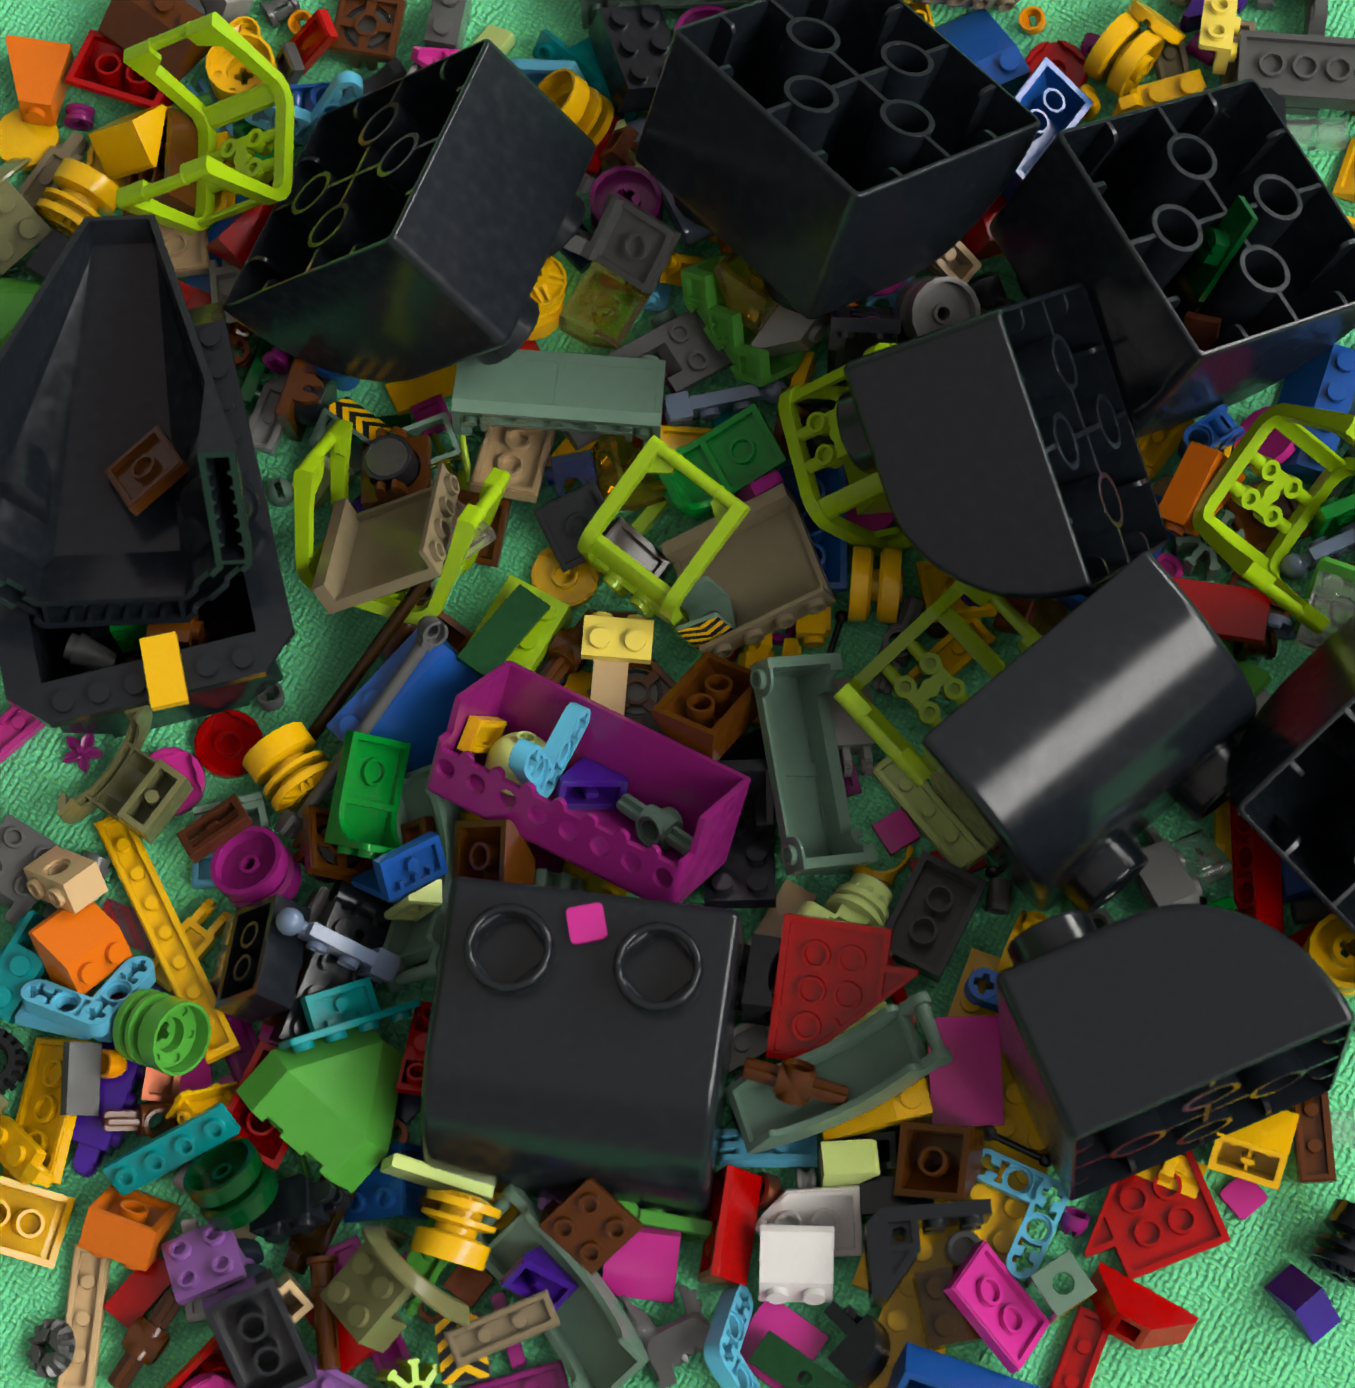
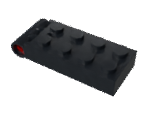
(347, 913)

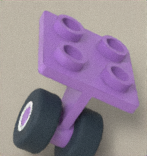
(209, 1261)

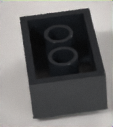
(631, 53)
(933, 915)
(260, 962)
(259, 1335)

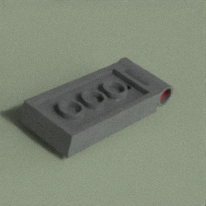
(1300, 67)

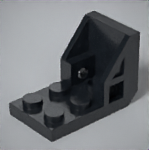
(857, 329)
(749, 871)
(891, 1259)

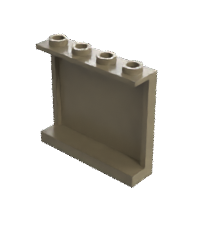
(385, 545)
(763, 566)

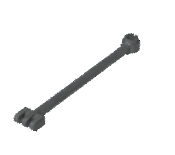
(292, 822)

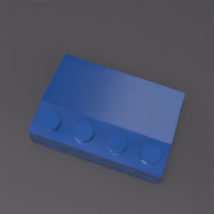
(989, 48)
(420, 707)

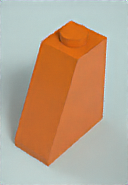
(39, 77)
(1188, 484)

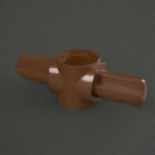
(565, 652)
(795, 1081)
(138, 1119)
(145, 1341)

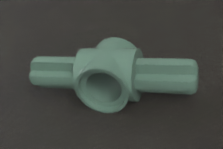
(656, 824)

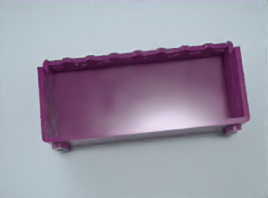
(595, 840)

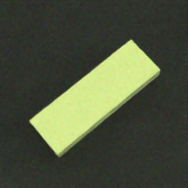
(422, 1174)

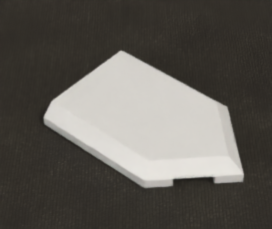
(821, 1207)

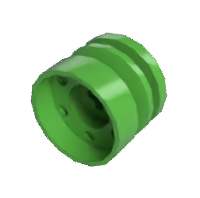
(161, 1031)

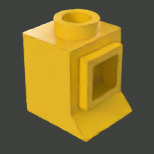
(813, 629)

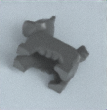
(673, 1342)

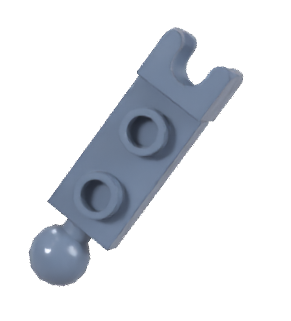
(681, 409)
(1295, 566)
(373, 963)

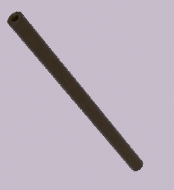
(368, 658)

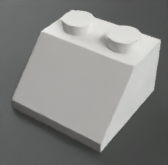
(796, 1264)

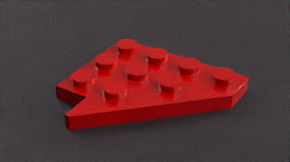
(828, 980)
(1155, 1224)

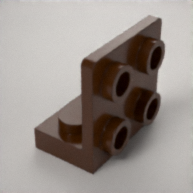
(589, 1224)

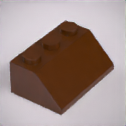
(137, 20)
(177, 147)
(708, 706)

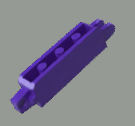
(88, 1130)

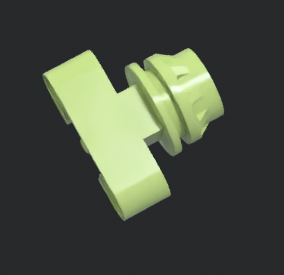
(857, 901)

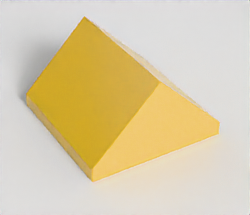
(130, 142)

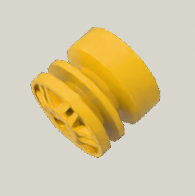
(228, 74)
(581, 103)
(81, 195)
(549, 294)
(286, 766)
(456, 1229)

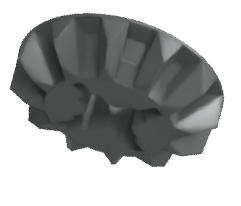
(61, 1337)

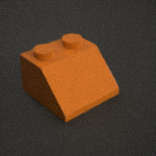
(80, 947)
(127, 1227)

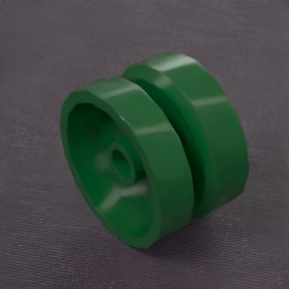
(231, 1184)

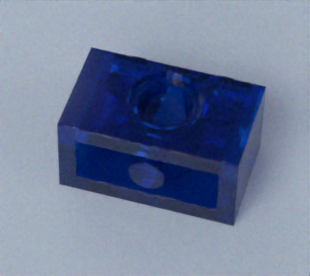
(568, 466)

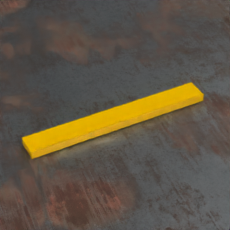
(165, 931)

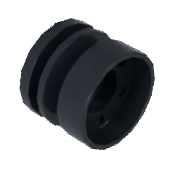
(1337, 1253)

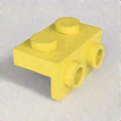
(1217, 31)
(617, 638)

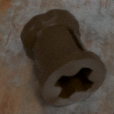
(1267, 650)

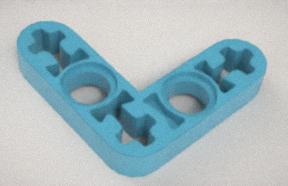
(307, 120)
(546, 765)
(89, 1010)
(1032, 1197)
(726, 1338)

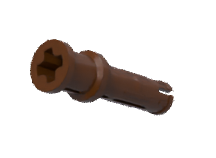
(326, 1323)

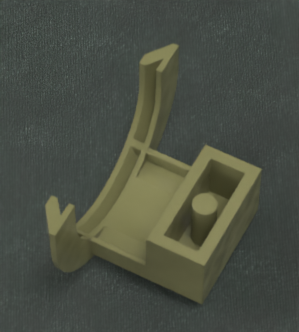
(19, 223)
(134, 786)
(376, 1286)

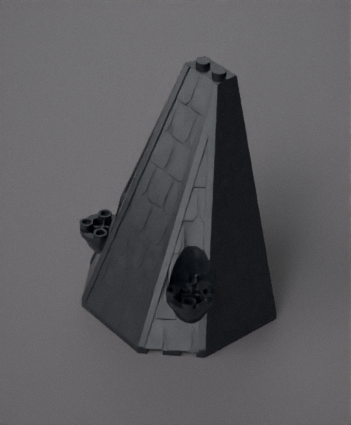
(81, 383)

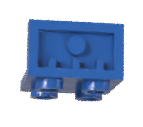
(404, 869)
(385, 1195)

